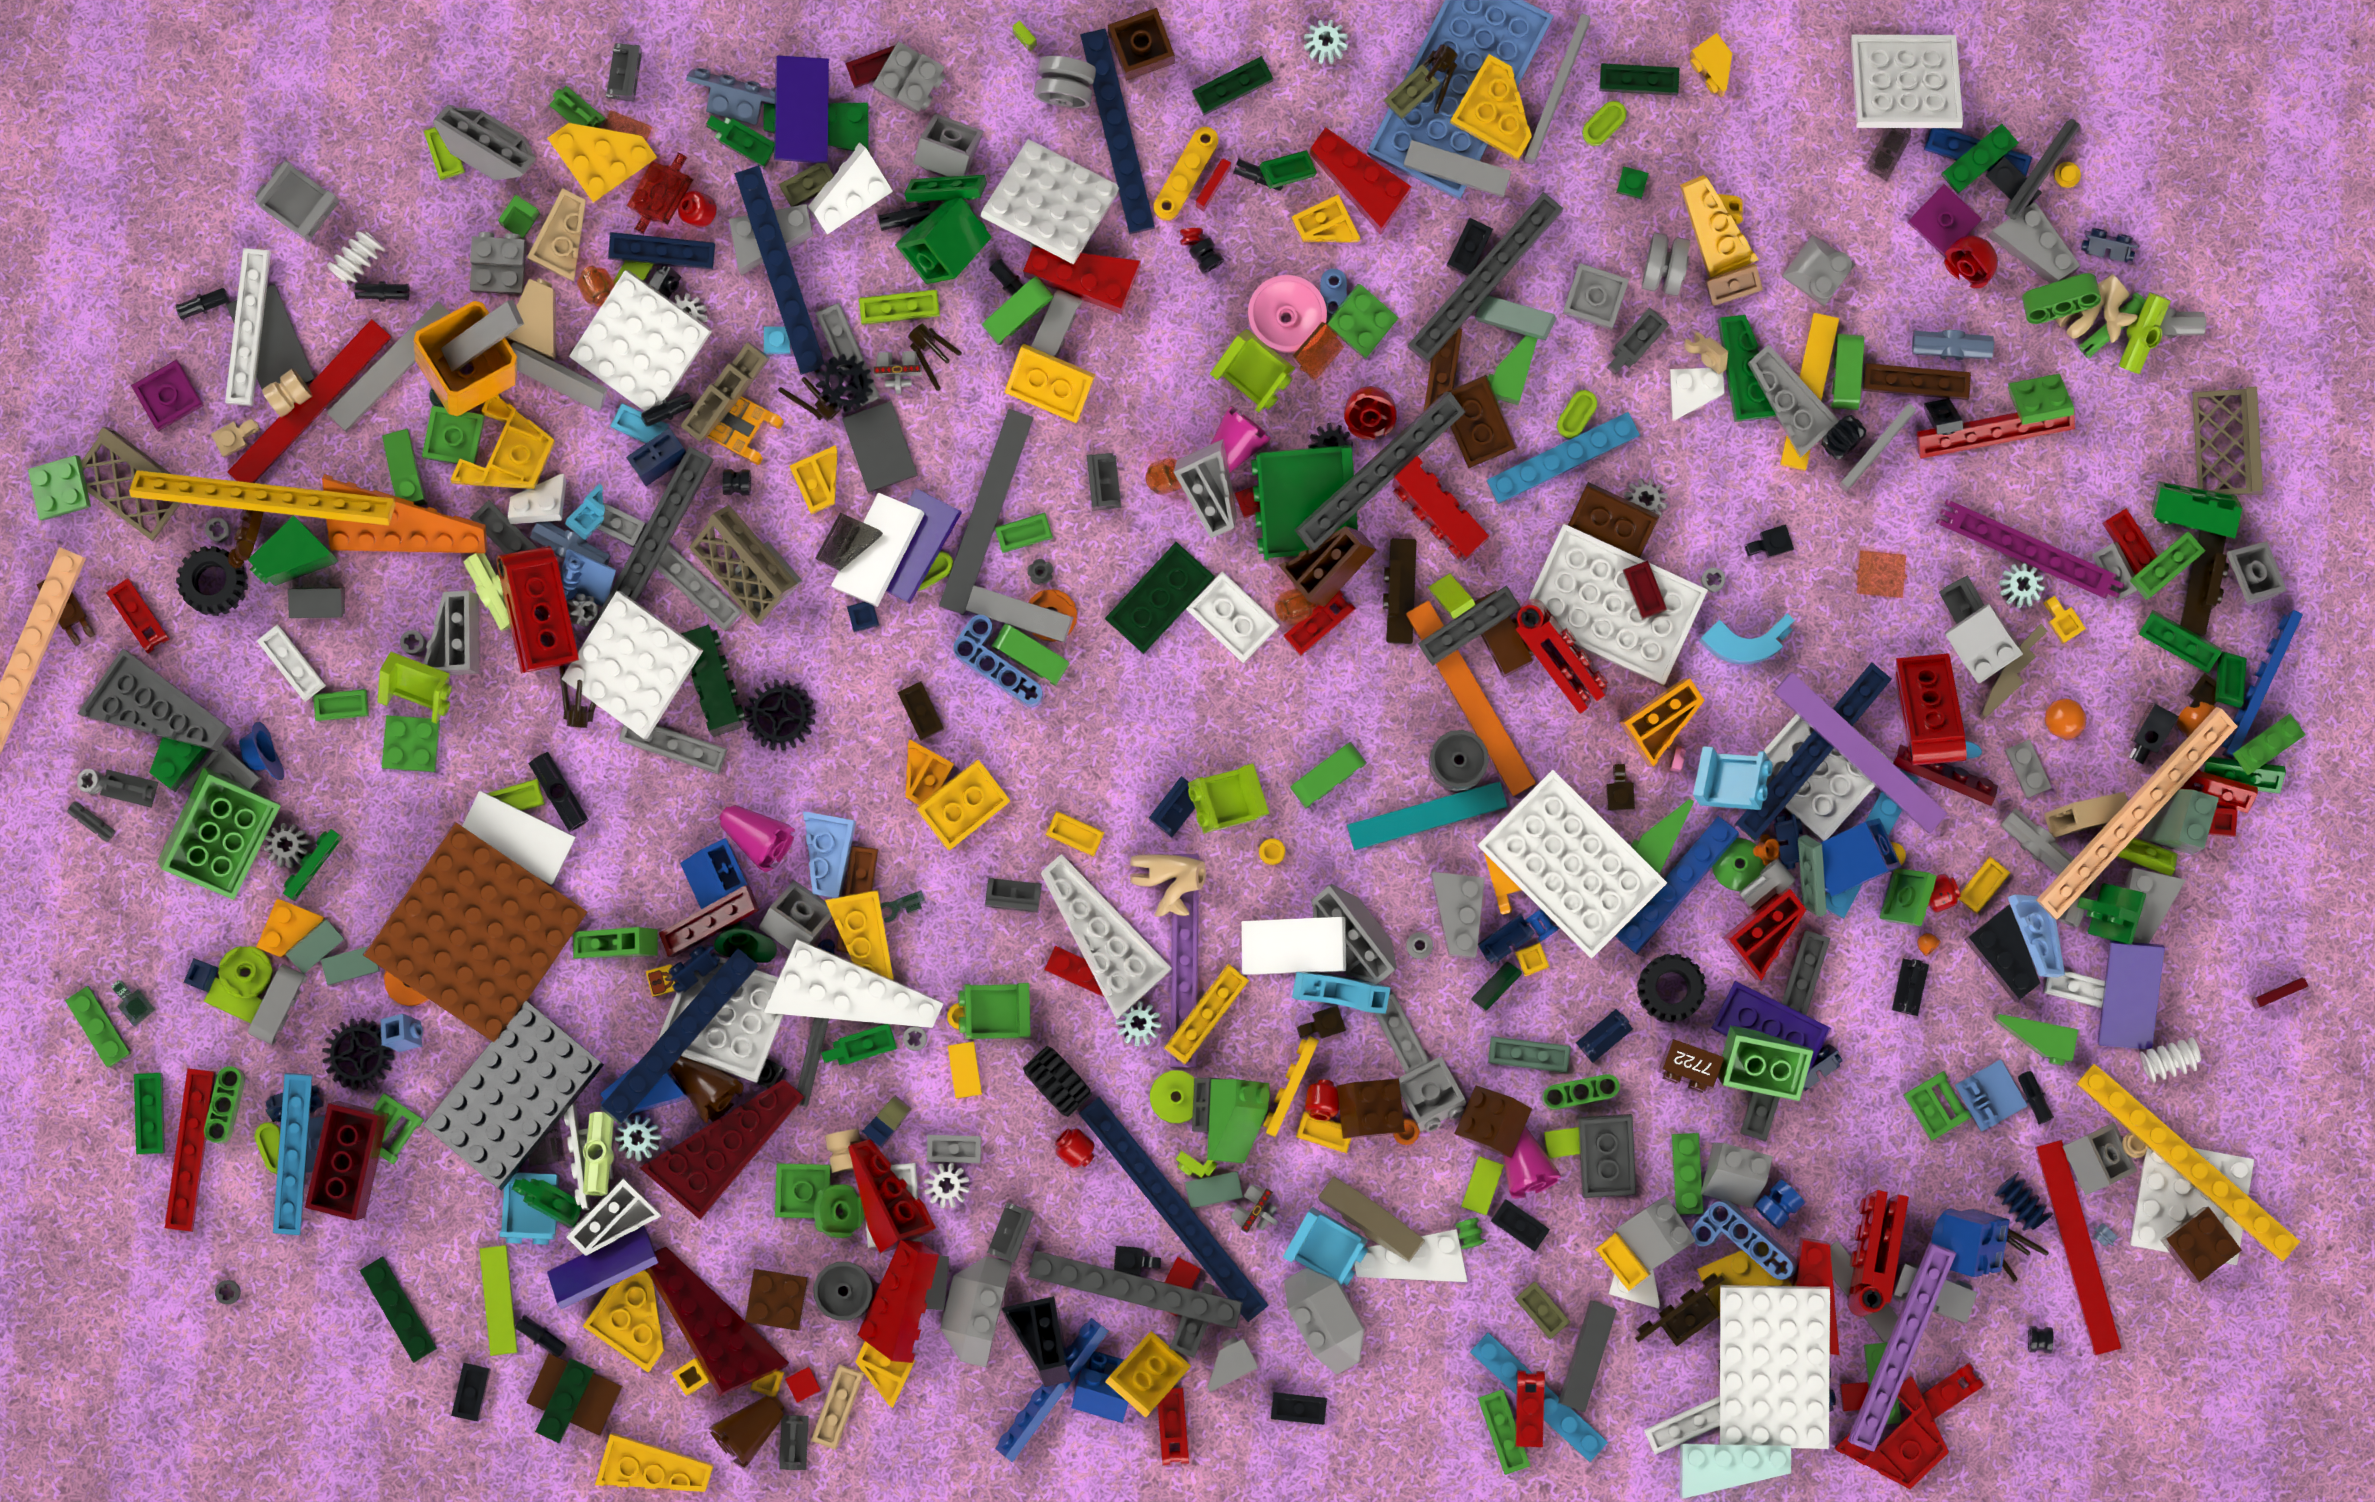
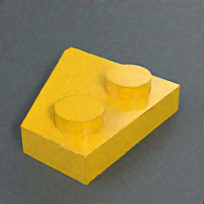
(1326, 223)
(817, 479)
(883, 1373)

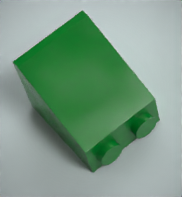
(944, 242)
(290, 554)

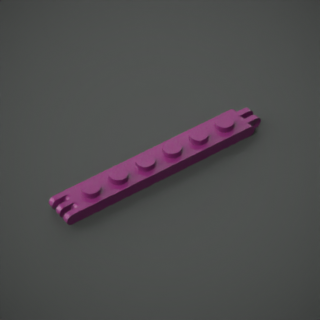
(2029, 550)

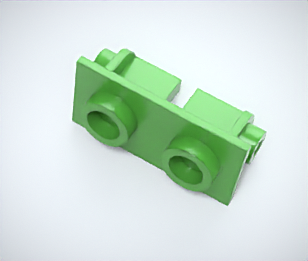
(575, 109)

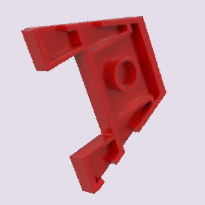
(1910, 1448)

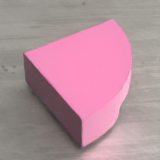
(1678, 759)

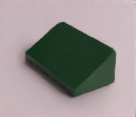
(1496, 986)

